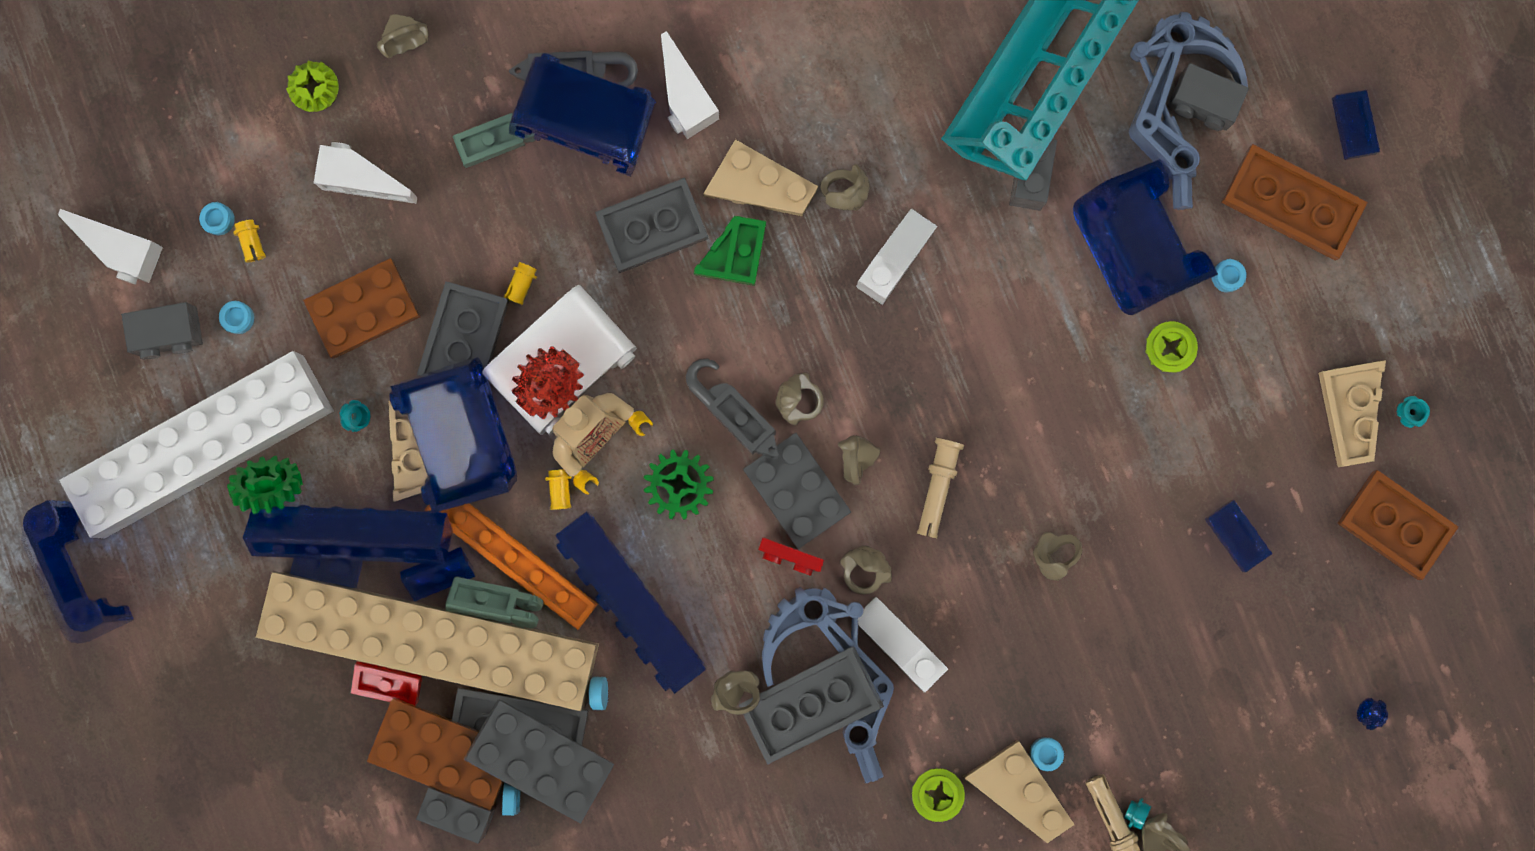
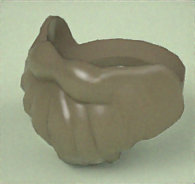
(402, 35)
(851, 198)
(790, 395)
(857, 457)
(1049, 544)
(870, 560)
(730, 689)
(1160, 836)

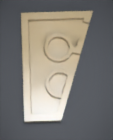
(760, 182)
(1352, 409)
(407, 461)
(1021, 790)

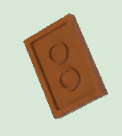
(361, 308)
(1397, 525)

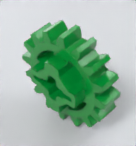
(682, 469)
(263, 484)

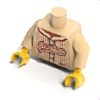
(587, 429)

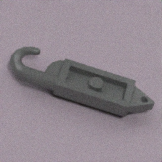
(586, 61)
(733, 412)

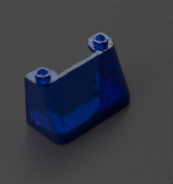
(583, 113)
(1137, 240)
(457, 434)
(44, 537)

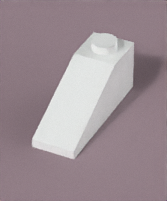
(687, 99)
(348, 172)
(121, 251)
(896, 256)
(901, 645)

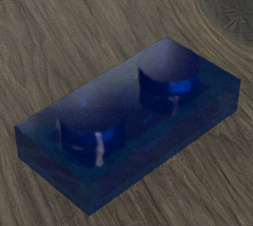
(1355, 125)
(1238, 536)
(328, 570)
(431, 578)

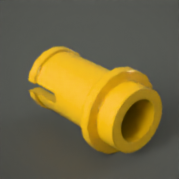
(249, 239)
(520, 283)
(559, 489)

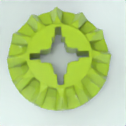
(323, 95)
(1186, 348)
(945, 808)

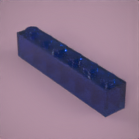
(349, 534)
(631, 602)

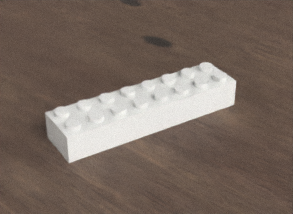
(196, 445)

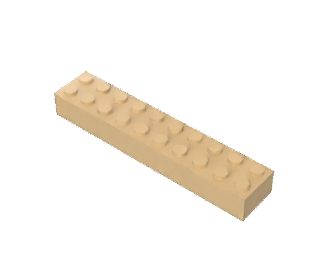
(427, 640)

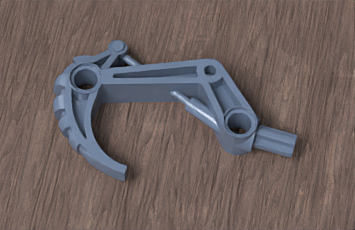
(1163, 138)
(792, 618)

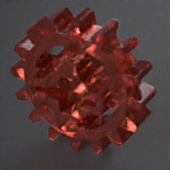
(547, 382)

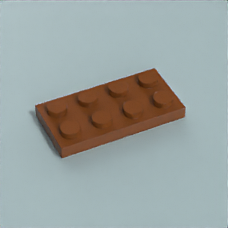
(1294, 202)
(432, 753)

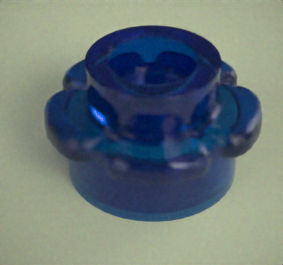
(1372, 713)

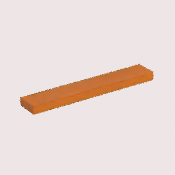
(520, 564)

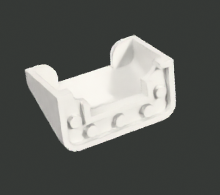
(572, 325)

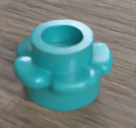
(1421, 412)
(360, 419)
(1137, 814)

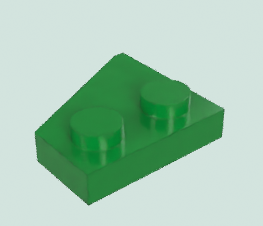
(735, 253)

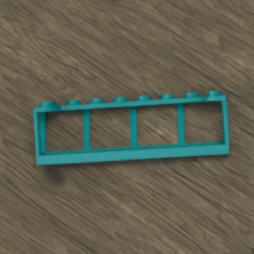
(992, 98)

